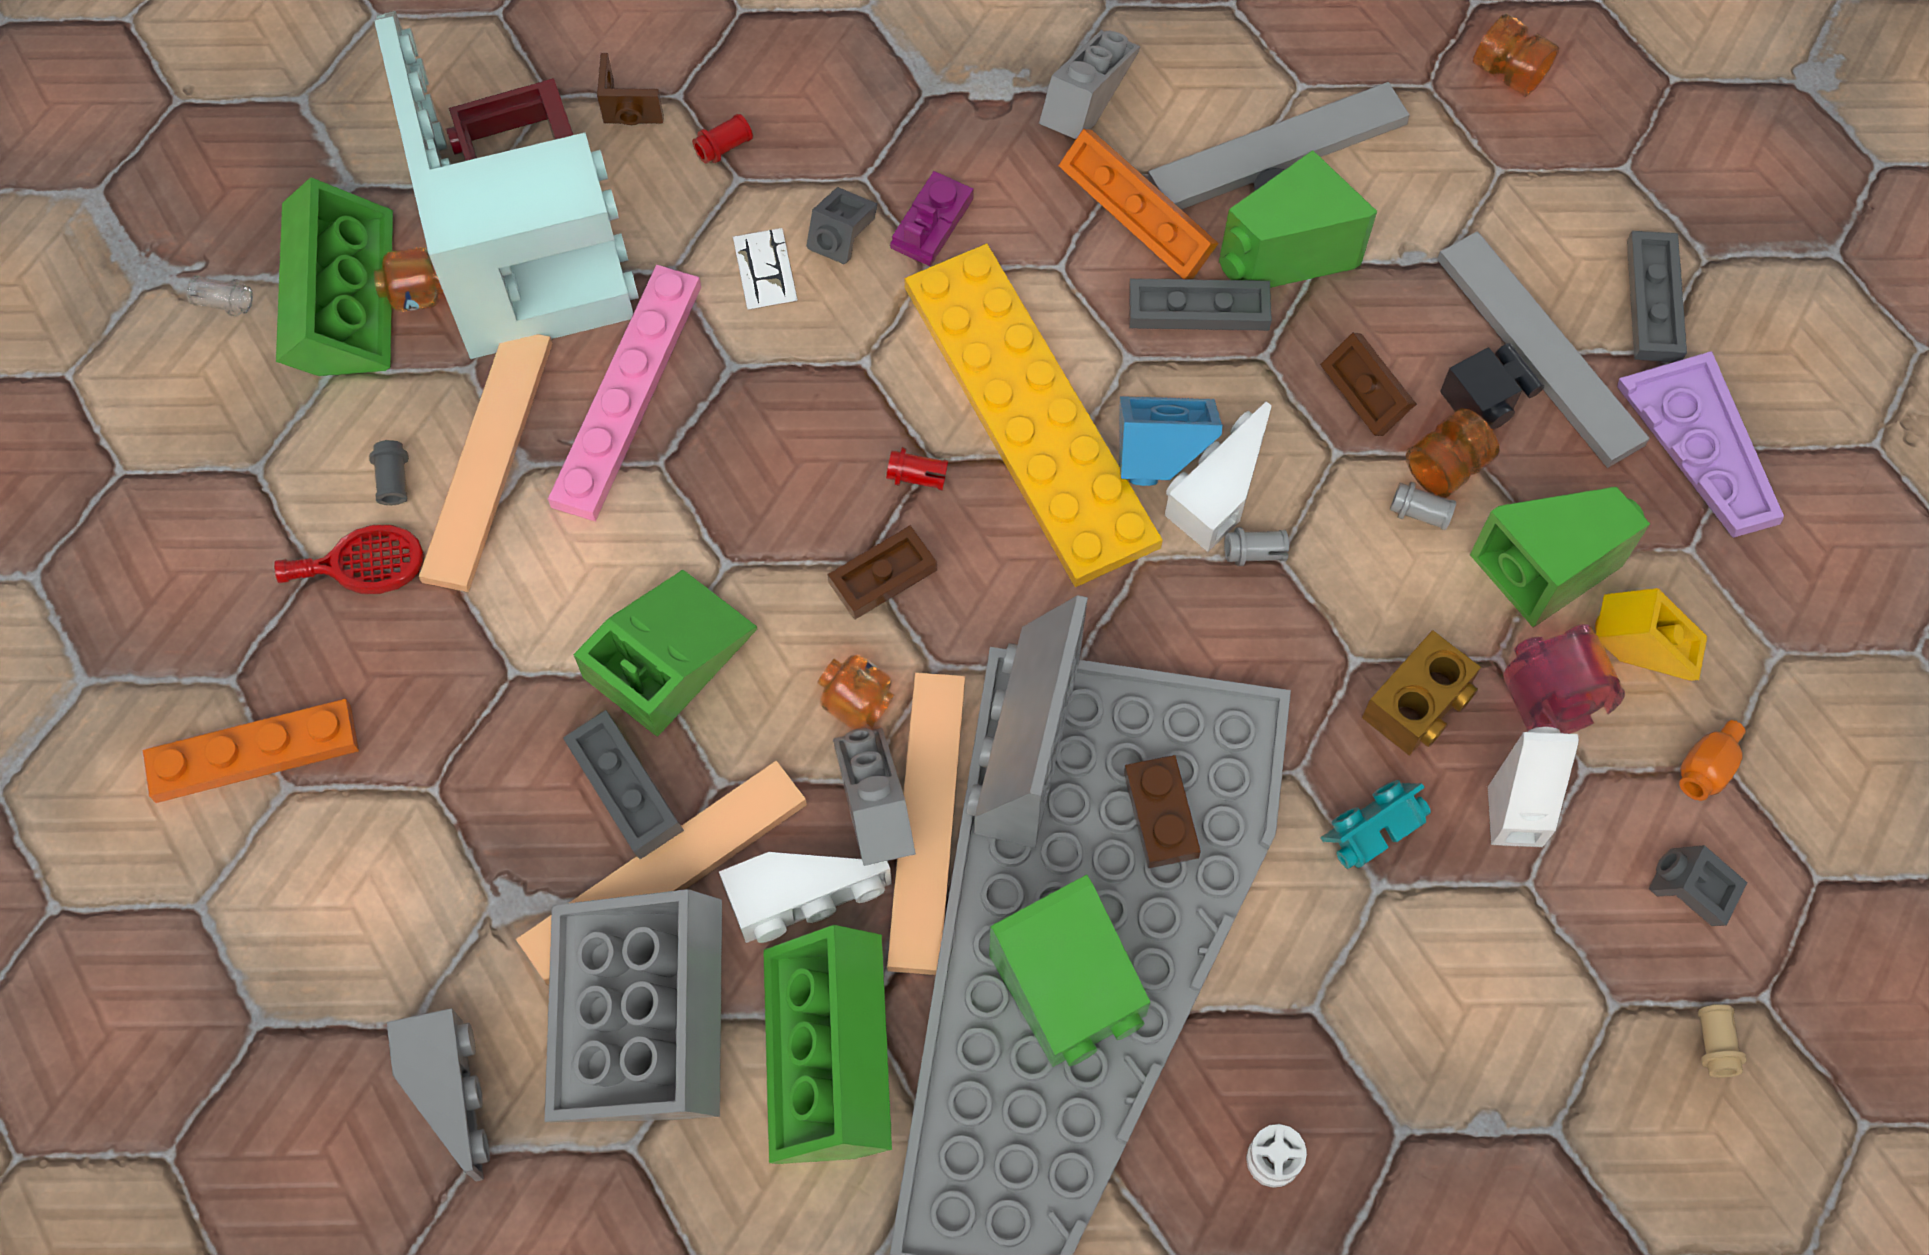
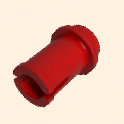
(721, 139)
(913, 468)

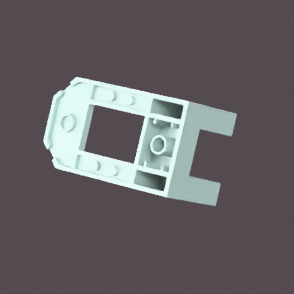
(512, 233)

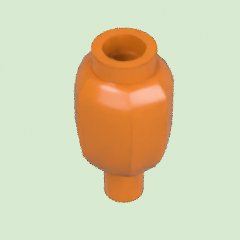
(1712, 762)

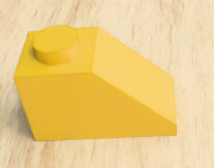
(1651, 633)

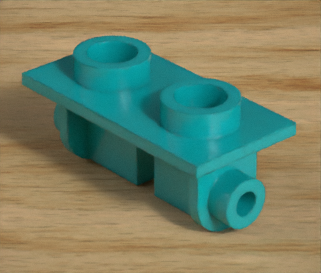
(1359, 829)

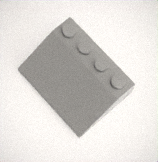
(1029, 726)
(635, 1009)

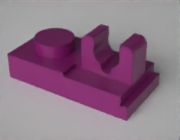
(932, 218)

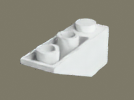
(1215, 492)
(1531, 788)
(788, 888)

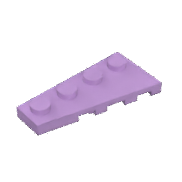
(1706, 438)

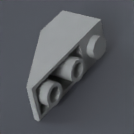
(1087, 83)
(874, 796)
(433, 1070)

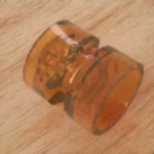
(1515, 54)
(1452, 453)

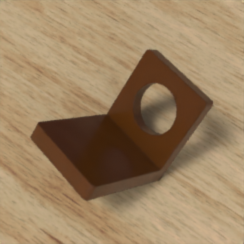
(626, 105)

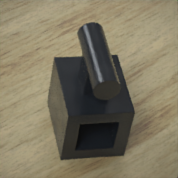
(1490, 384)

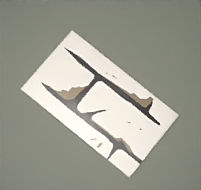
(765, 268)

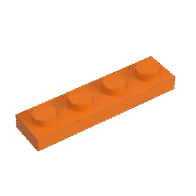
(1138, 204)
(250, 750)

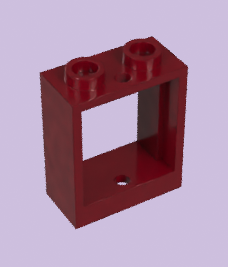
(507, 112)

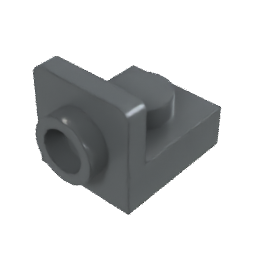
(837, 223)
(1700, 882)

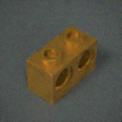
(1414, 688)

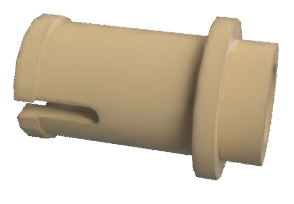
(1720, 1041)

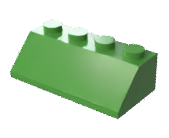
(327, 285)
(826, 1047)

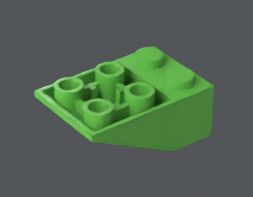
(663, 649)

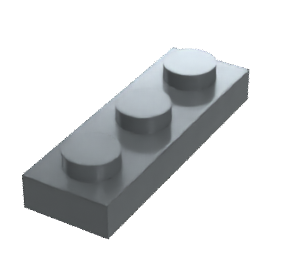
(1656, 296)
(1199, 304)
(623, 784)

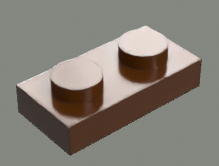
(1368, 384)
(882, 572)
(1161, 811)

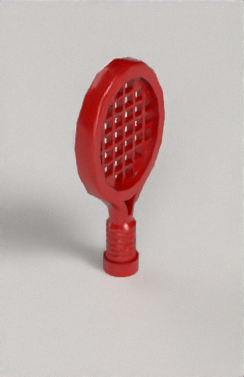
(307, 568)

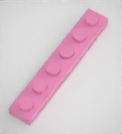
(624, 393)

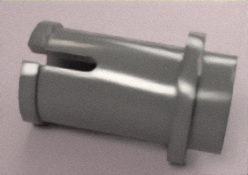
(389, 463)

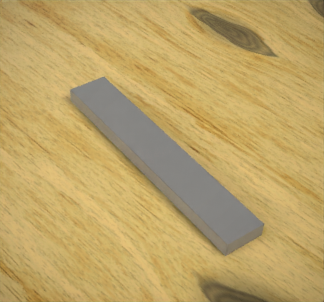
(1280, 146)
(1544, 348)

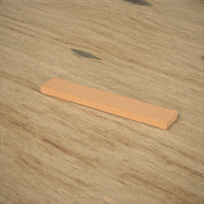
(485, 463)
(930, 804)
(685, 859)

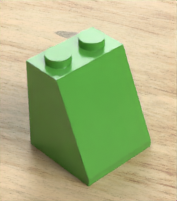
(1297, 227)
(1557, 547)
(1069, 973)

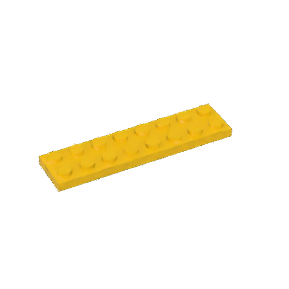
(1032, 415)

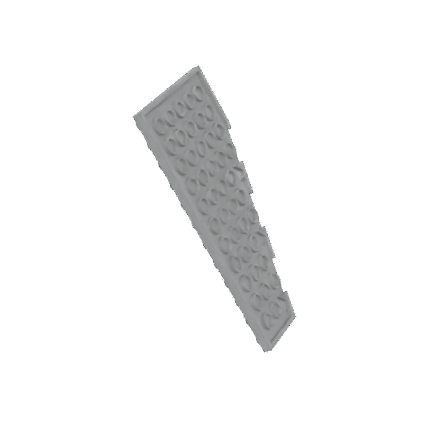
(998, 1138)

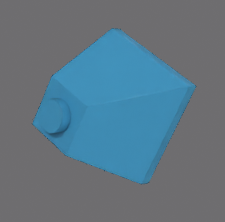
(1163, 435)

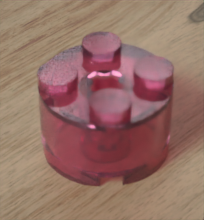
(1563, 680)

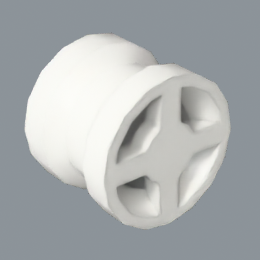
(1279, 1145)

